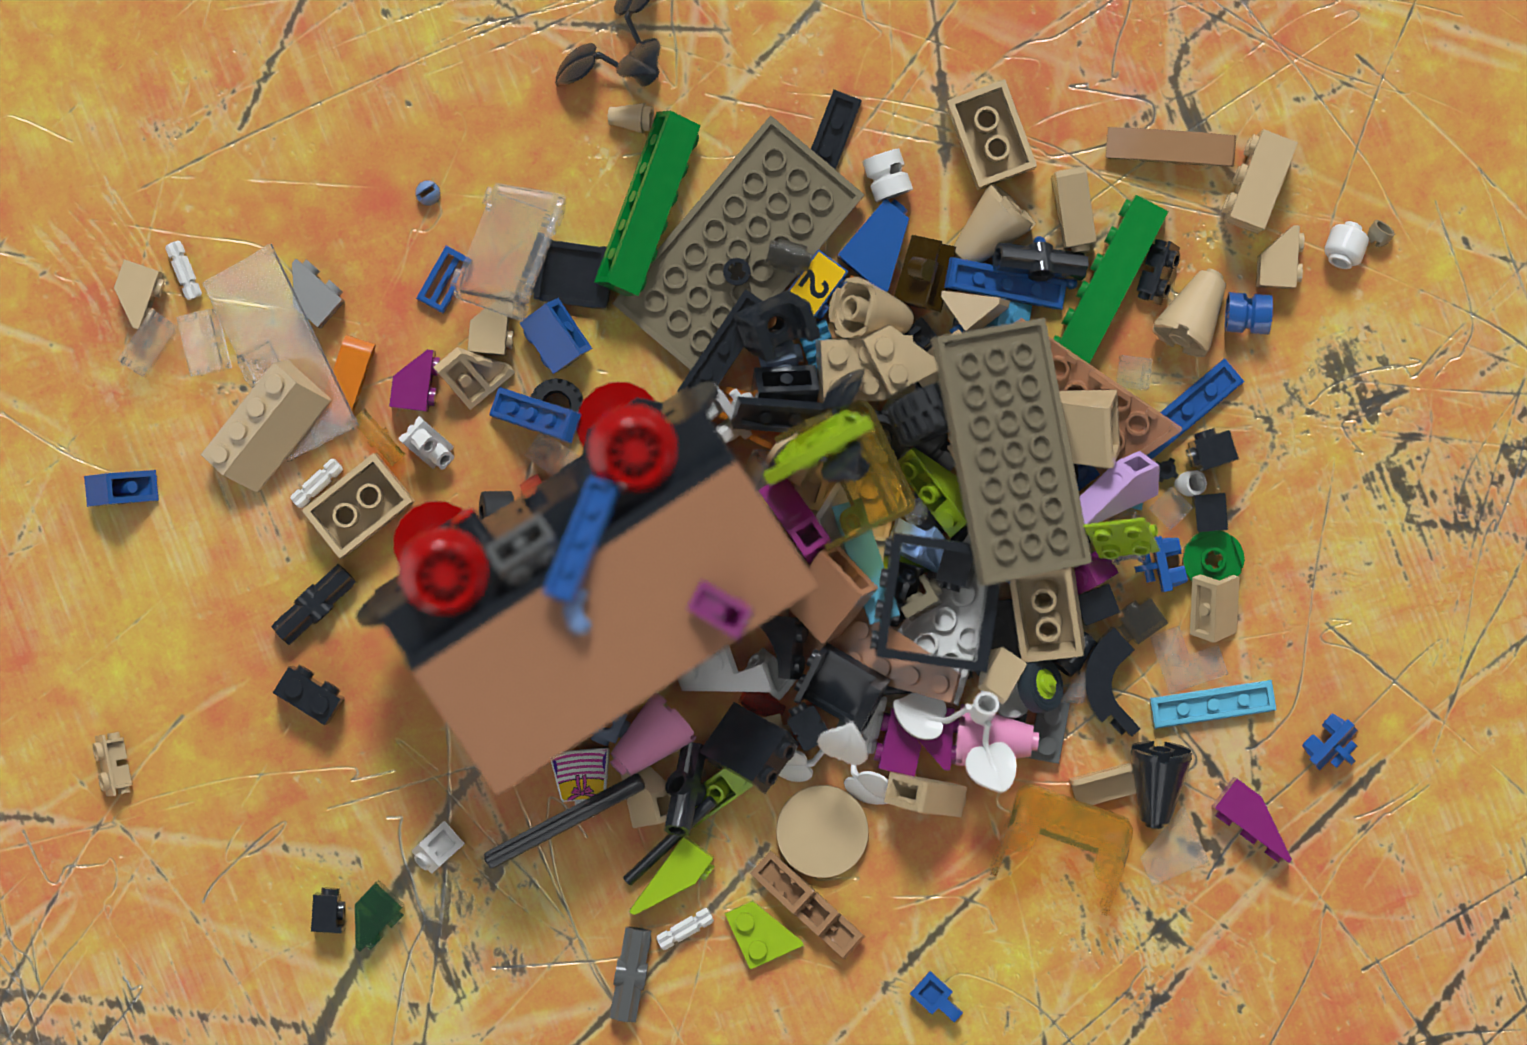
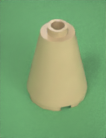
(992, 222)
(864, 308)
(1193, 314)

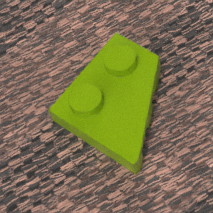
(760, 934)

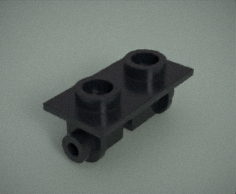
(1164, 260)
(906, 586)

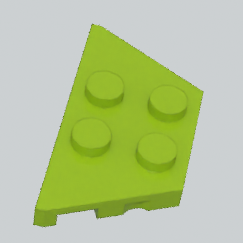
(816, 442)

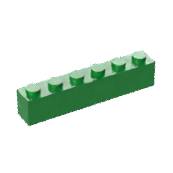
(648, 203)
(1111, 277)

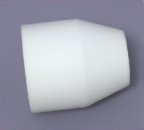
(1191, 483)

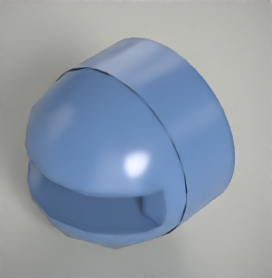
(432, 197)

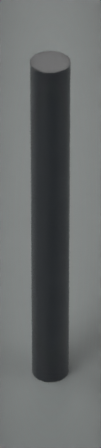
(666, 844)

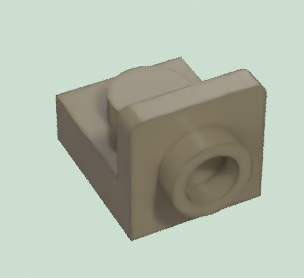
(920, 604)

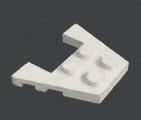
(721, 674)

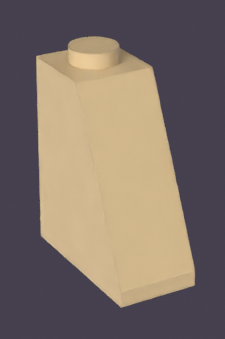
(1074, 208)
(925, 795)

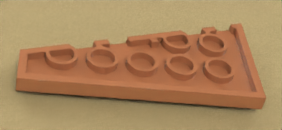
(1139, 424)
(919, 678)

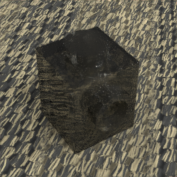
(1141, 620)

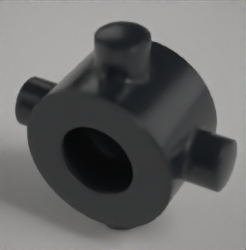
(1167, 470)

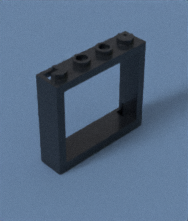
(884, 608)

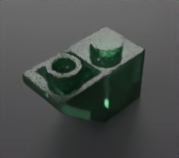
(373, 912)

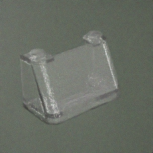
(509, 248)

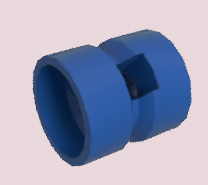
(1248, 313)

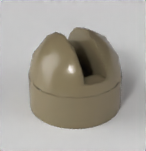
(1381, 233)

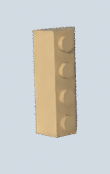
(266, 426)

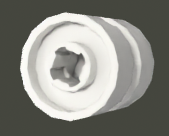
(887, 175)

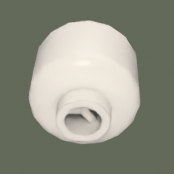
(1346, 245)

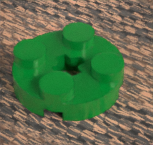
(1220, 543)

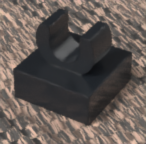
(922, 334)

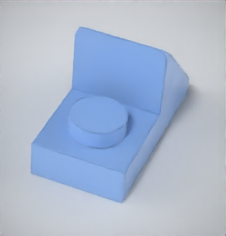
(924, 556)

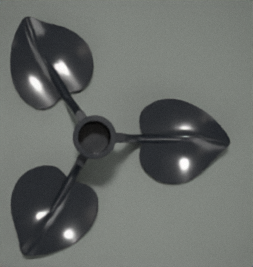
(639, 63)
(847, 463)

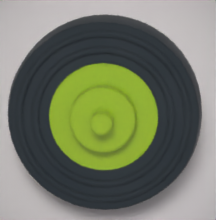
(1040, 686)

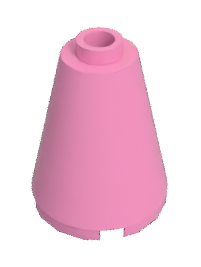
(1014, 733)
(651, 737)

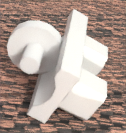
(725, 428)
(428, 444)

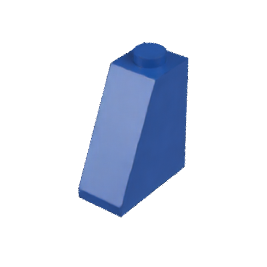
(877, 244)

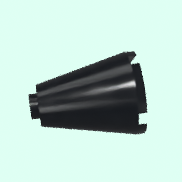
(1159, 779)

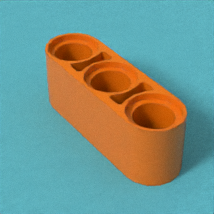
(352, 367)

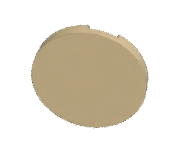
(822, 831)

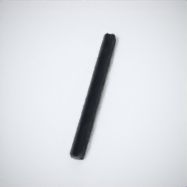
(564, 820)

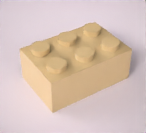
(991, 134)
(1258, 181)
(845, 355)
(358, 505)
(1048, 615)

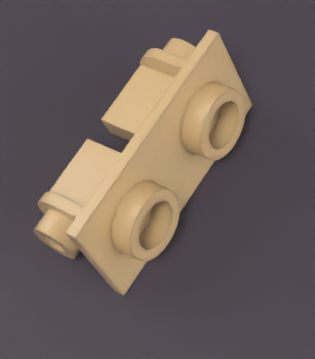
(107, 753)

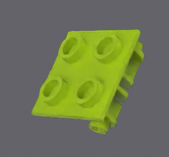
(1123, 538)

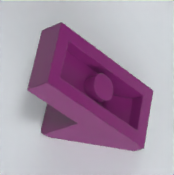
(721, 609)

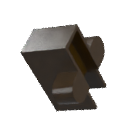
(924, 273)

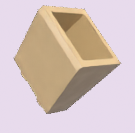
(1092, 426)

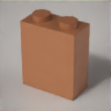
(838, 598)

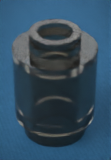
(788, 257)

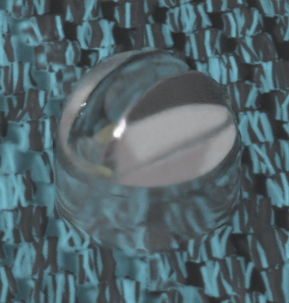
(920, 511)

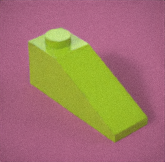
(678, 872)

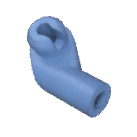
(575, 617)

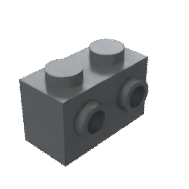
(524, 550)

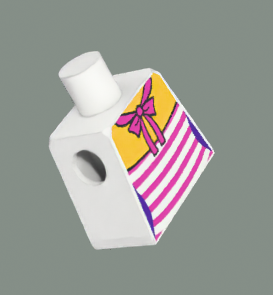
(581, 773)

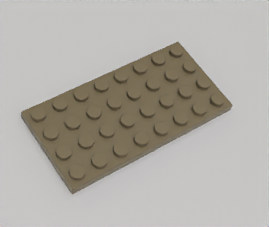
(765, 194)
(1011, 451)

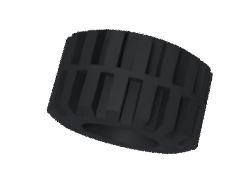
(919, 416)

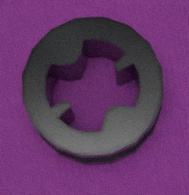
(727, 274)

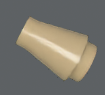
(632, 117)

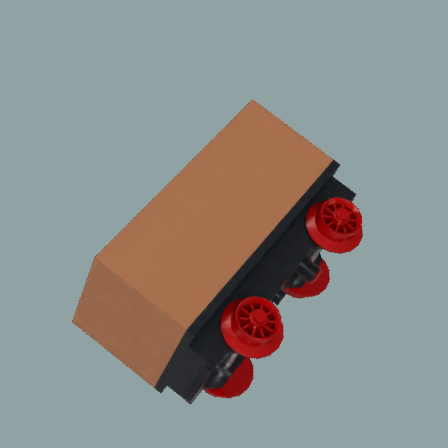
(503, 655)

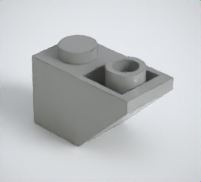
(316, 298)

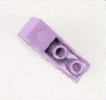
(1120, 488)

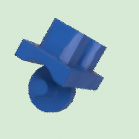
(1167, 576)
(1341, 733)

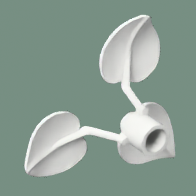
(845, 745)
(986, 765)

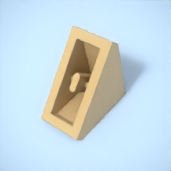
(974, 310)
(1002, 673)

